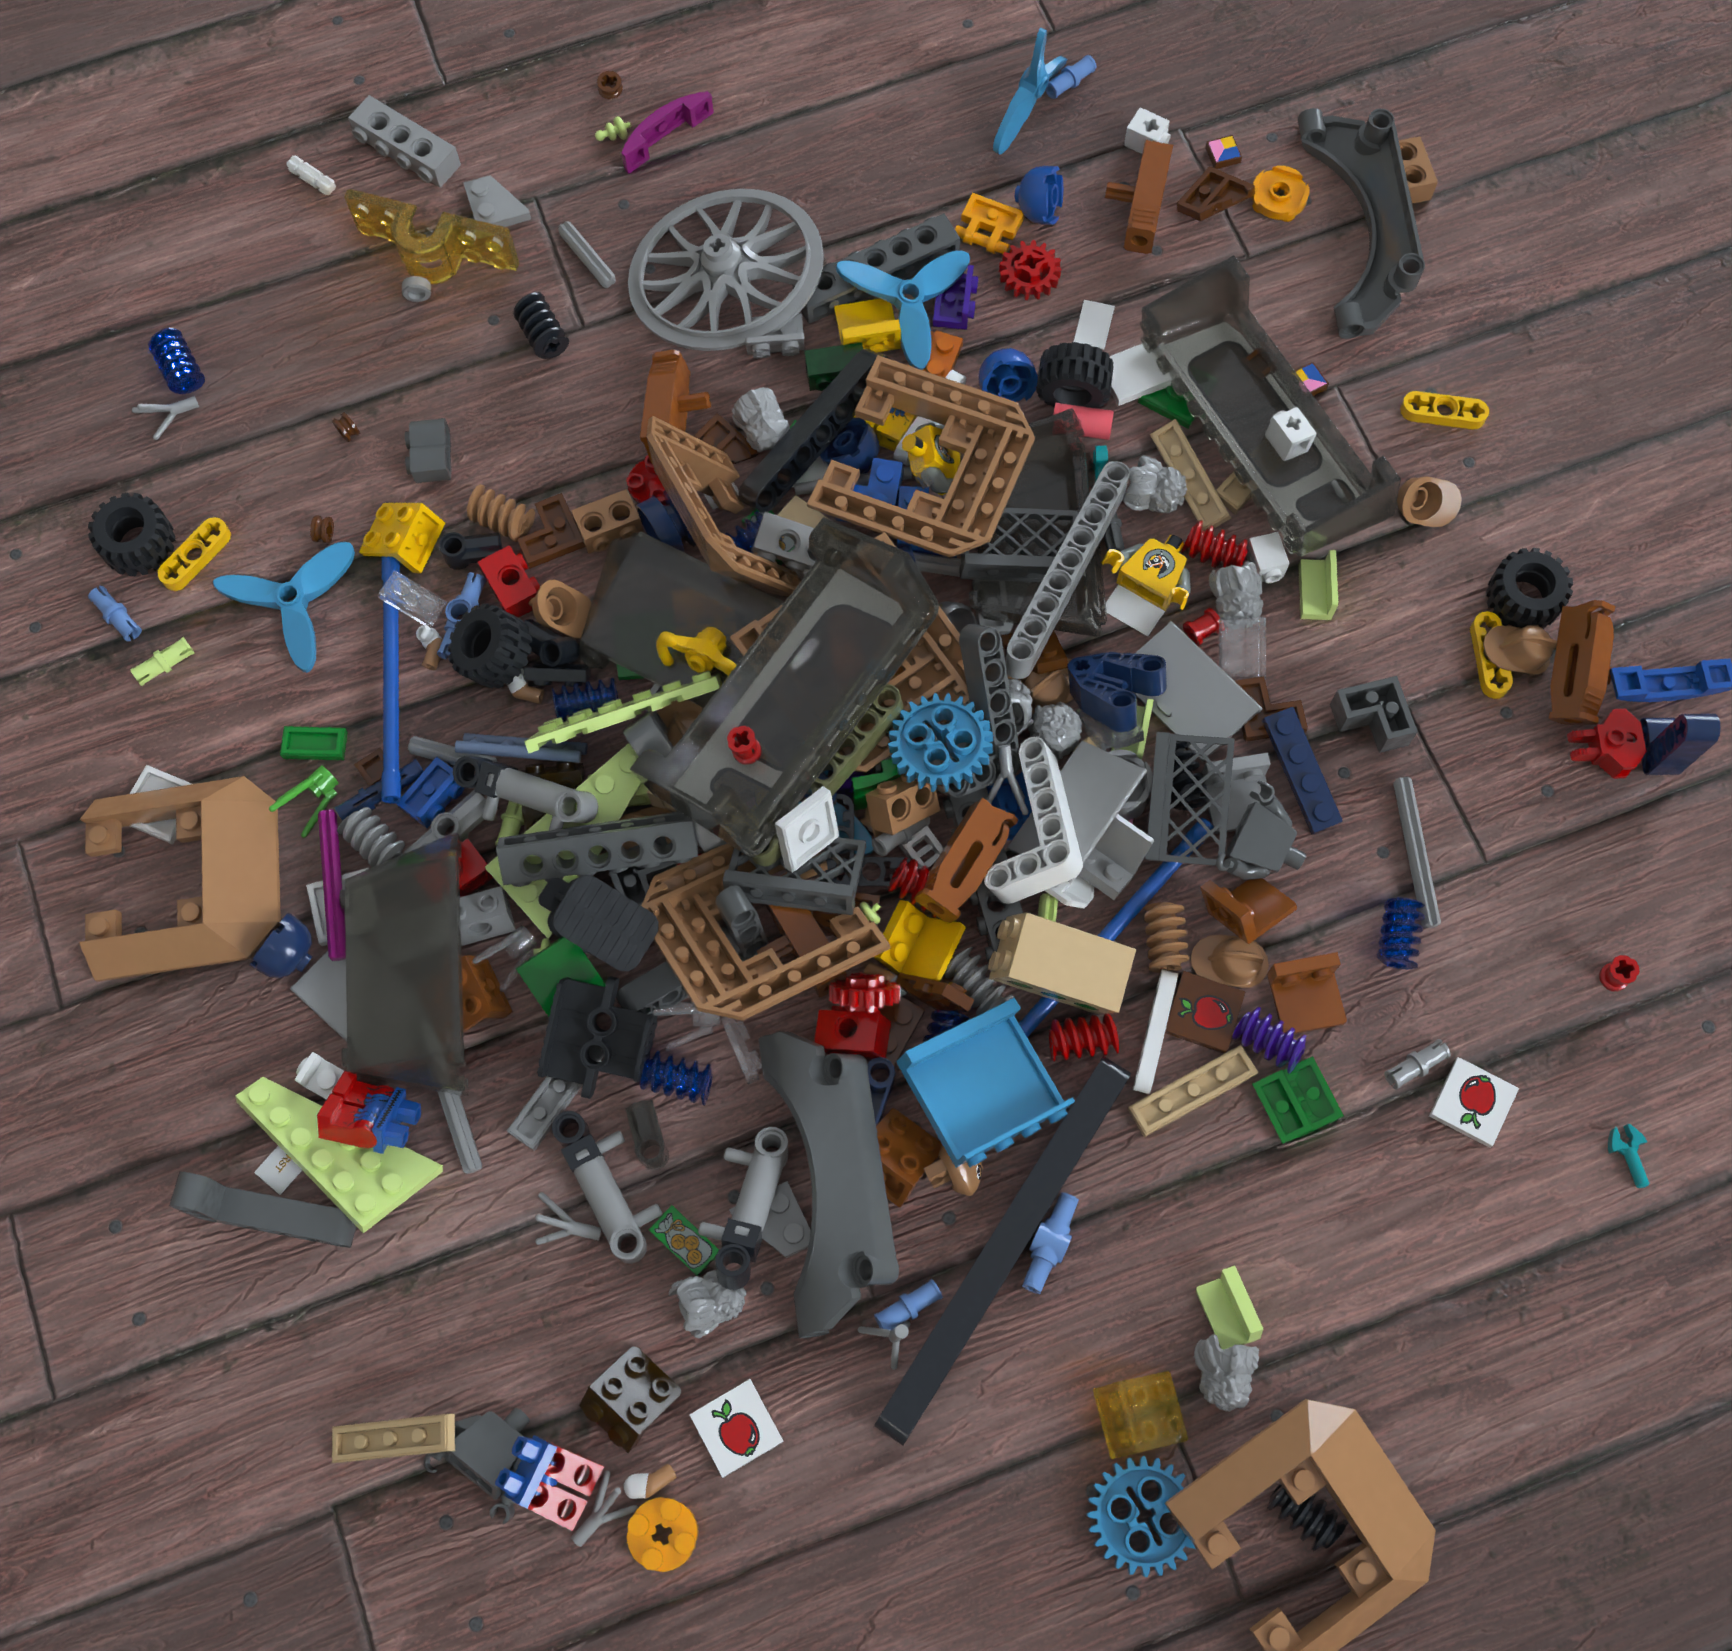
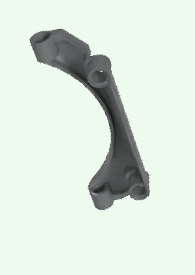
(1373, 168)
(850, 1210)

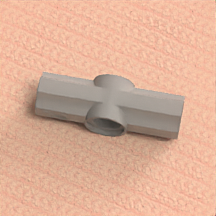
(464, 816)

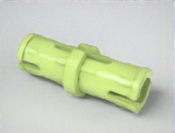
(162, 661)

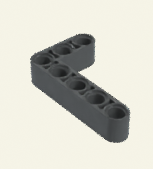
(990, 692)
(651, 733)
(660, 986)
(261, 1212)

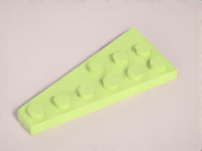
(616, 712)
(614, 789)
(353, 1177)

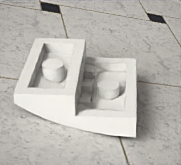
(1136, 375)

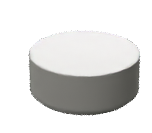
(416, 289)

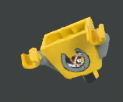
(939, 461)
(1153, 571)

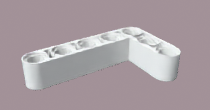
(1043, 865)

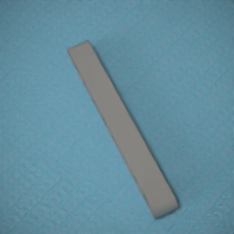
(1066, 570)

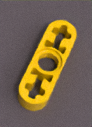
(1453, 402)
(173, 565)
(1484, 666)

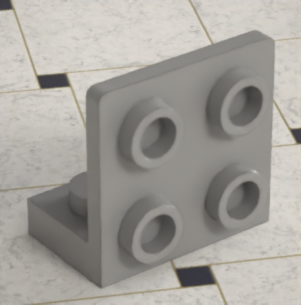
(786, 340)
(1245, 775)
(1116, 857)

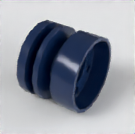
(664, 522)

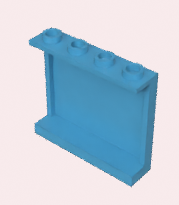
(982, 1085)

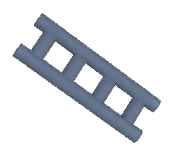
(516, 748)

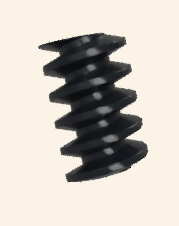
(540, 326)
(1183, 782)
(1309, 1516)

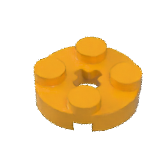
(1275, 206)
(643, 1525)

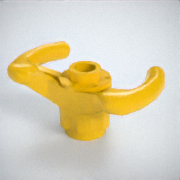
(700, 652)

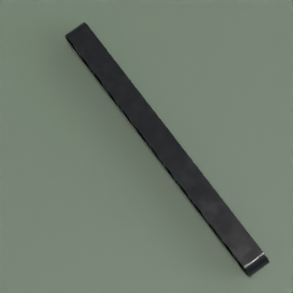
(1001, 1252)

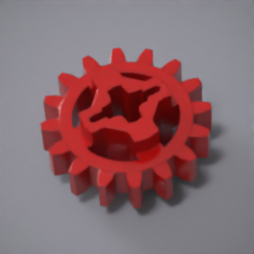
(1030, 270)
(864, 992)

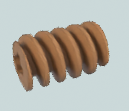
(499, 515)
(1164, 936)

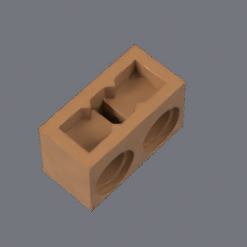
(1418, 169)
(604, 514)
(900, 804)

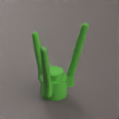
(318, 783)

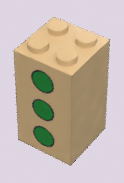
(1061, 963)

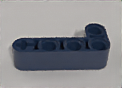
(1677, 742)

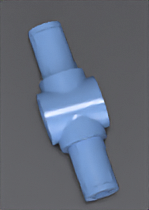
(464, 602)
(1050, 1243)

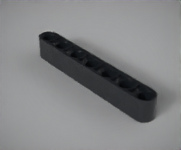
(808, 436)

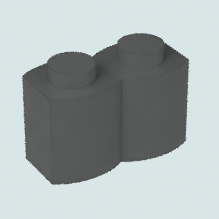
(429, 450)

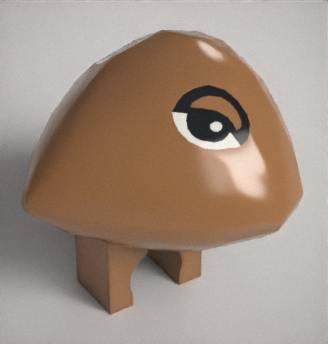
(964, 1179)

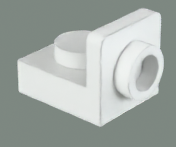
(318, 1075)

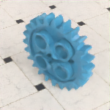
(917, 756)
(1116, 1532)

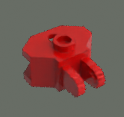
(1611, 744)

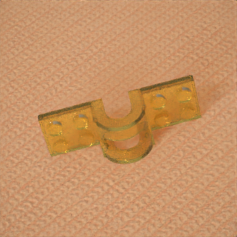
(451, 241)

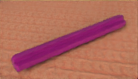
(332, 884)

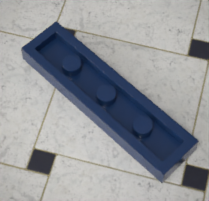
(1302, 770)

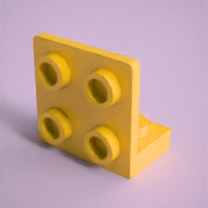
(869, 323)
(404, 533)
(919, 943)

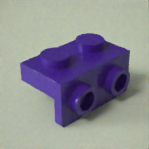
(954, 305)

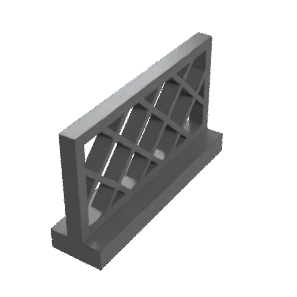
(1016, 566)
(1162, 794)
(799, 893)

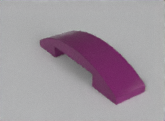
(690, 108)

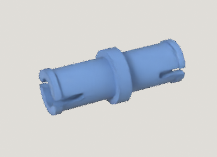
(1071, 76)
(114, 613)
(908, 1306)

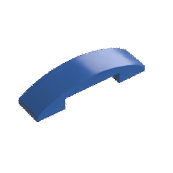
(1672, 684)

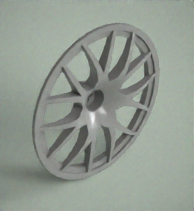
(724, 268)

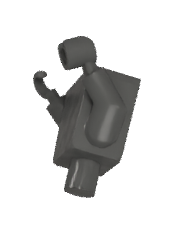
(1262, 839)
(484, 1450)

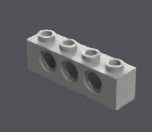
(404, 141)
(767, 541)
(485, 915)

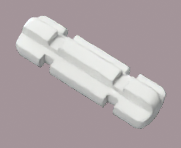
(311, 175)

